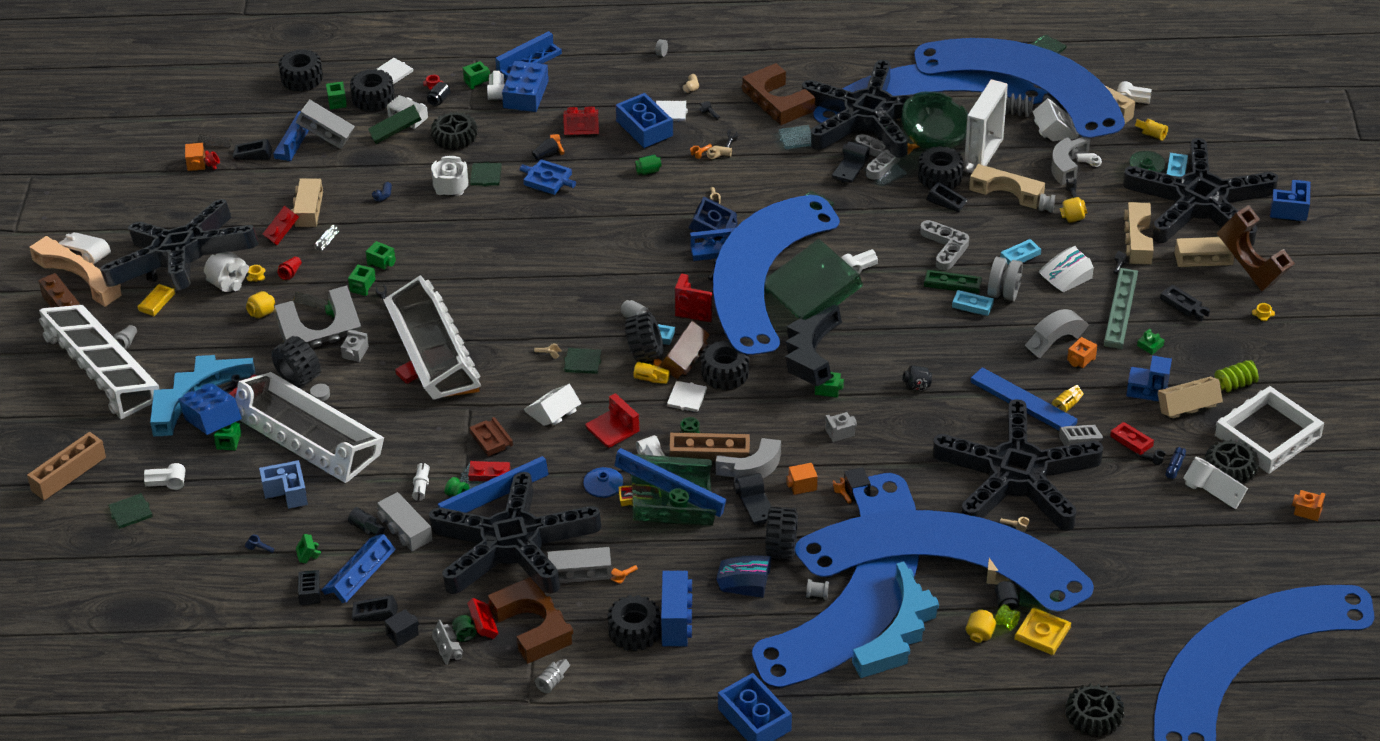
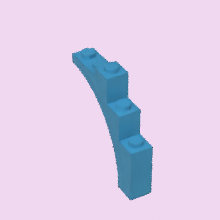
(207, 370)
(892, 646)

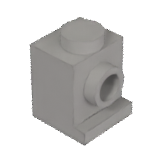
(354, 346)
(840, 426)

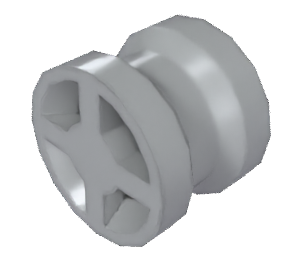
(1047, 203)

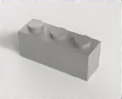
(325, 124)
(404, 521)
(582, 564)

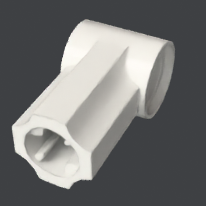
(495, 86)
(1138, 94)
(861, 260)
(649, 446)
(171, 477)

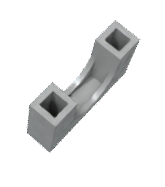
(344, 314)

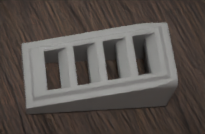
(1070, 434)

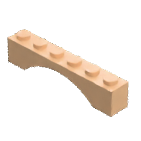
(51, 254)

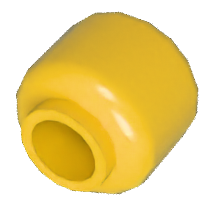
(1073, 209)
(260, 304)
(980, 626)

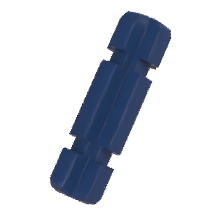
(1175, 463)

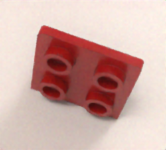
(581, 121)
(692, 302)
(616, 424)

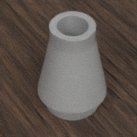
(126, 336)

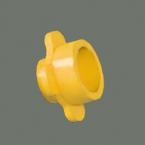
(256, 273)
(1263, 311)

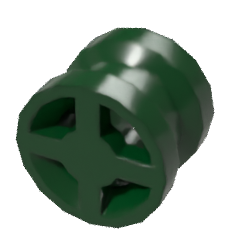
(689, 425)
(678, 498)
(464, 628)

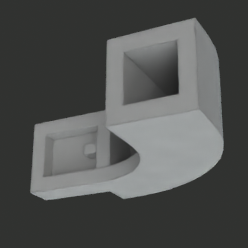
(1063, 153)
(1053, 327)
(761, 462)

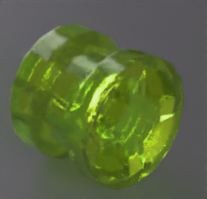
(1007, 617)

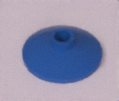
(603, 482)

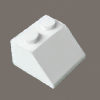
(1054, 122)
(554, 405)

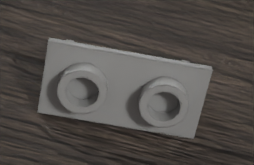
(446, 642)

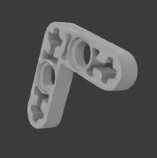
(876, 169)
(955, 241)

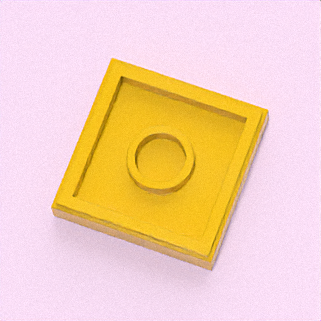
(1043, 631)

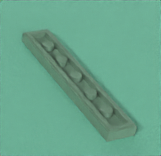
(1120, 308)

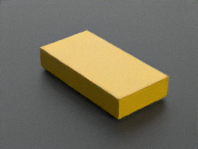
(156, 300)

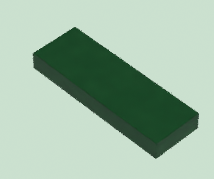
(394, 124)
(952, 281)

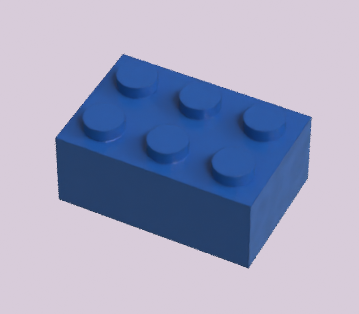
(525, 86)
(644, 120)
(209, 408)
(675, 610)
(754, 710)

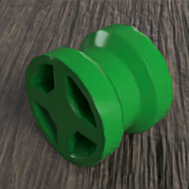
(455, 487)

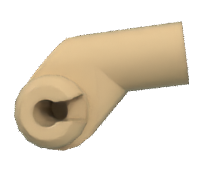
(692, 84)
(717, 151)

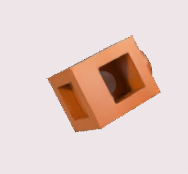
(1080, 357)
(1308, 505)

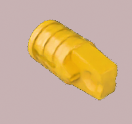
(1153, 128)
(651, 373)
(1068, 398)

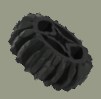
(454, 130)
(1233, 459)
(1095, 717)

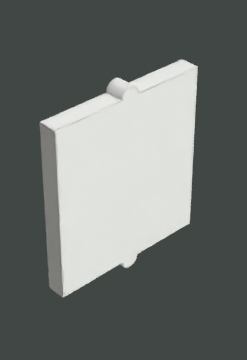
(396, 69)
(675, 109)
(687, 396)

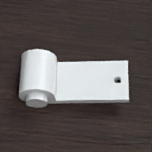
(91, 248)
(1221, 485)

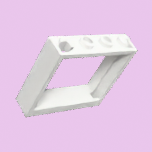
(991, 109)
(1270, 461)

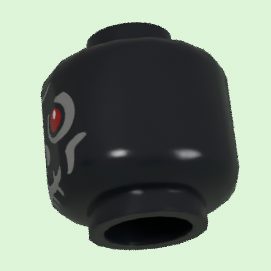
(917, 378)

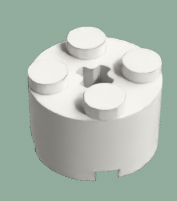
(449, 176)
(226, 271)

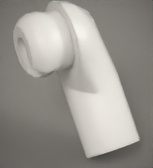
(1090, 158)

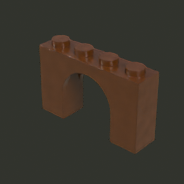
(781, 109)
(1236, 238)
(529, 598)

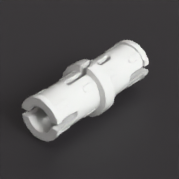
(420, 481)

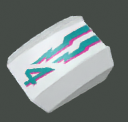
(1068, 269)

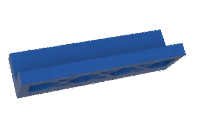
(534, 48)
(290, 141)
(708, 248)
(359, 568)

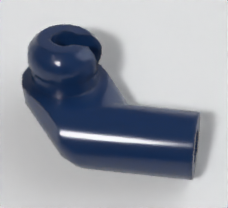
(384, 194)

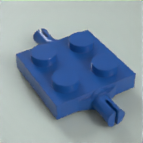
(547, 176)

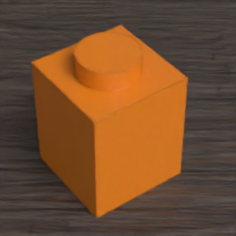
(195, 156)
(802, 478)

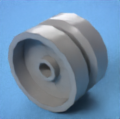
(1005, 278)

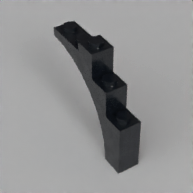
(802, 344)

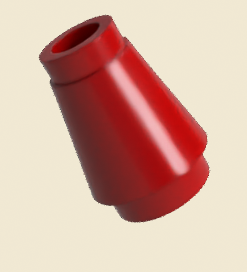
(288, 268)

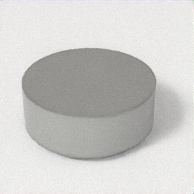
(661, 47)
(320, 391)

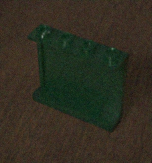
(813, 281)
(650, 502)

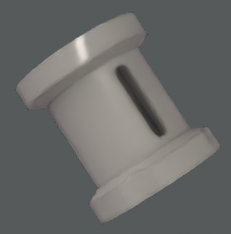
(817, 589)

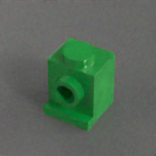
(475, 74)
(336, 95)
(380, 255)
(361, 280)
(830, 387)
(228, 432)

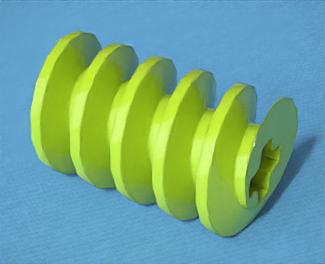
(1237, 375)

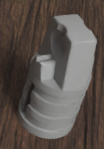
(552, 675)

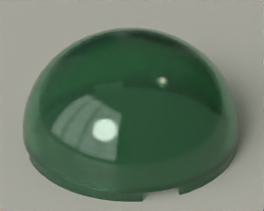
(934, 120)

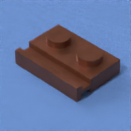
(491, 436)

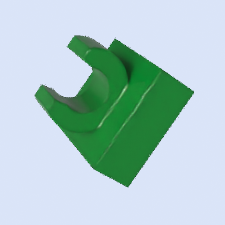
(1150, 342)
(307, 548)

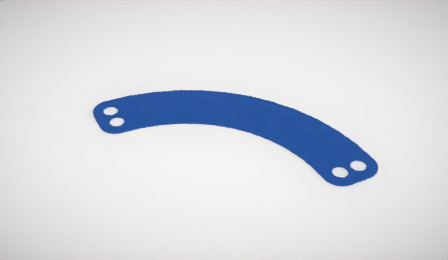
(910, 80)
(1068, 82)
(746, 260)
(951, 535)
(855, 616)
(1223, 647)

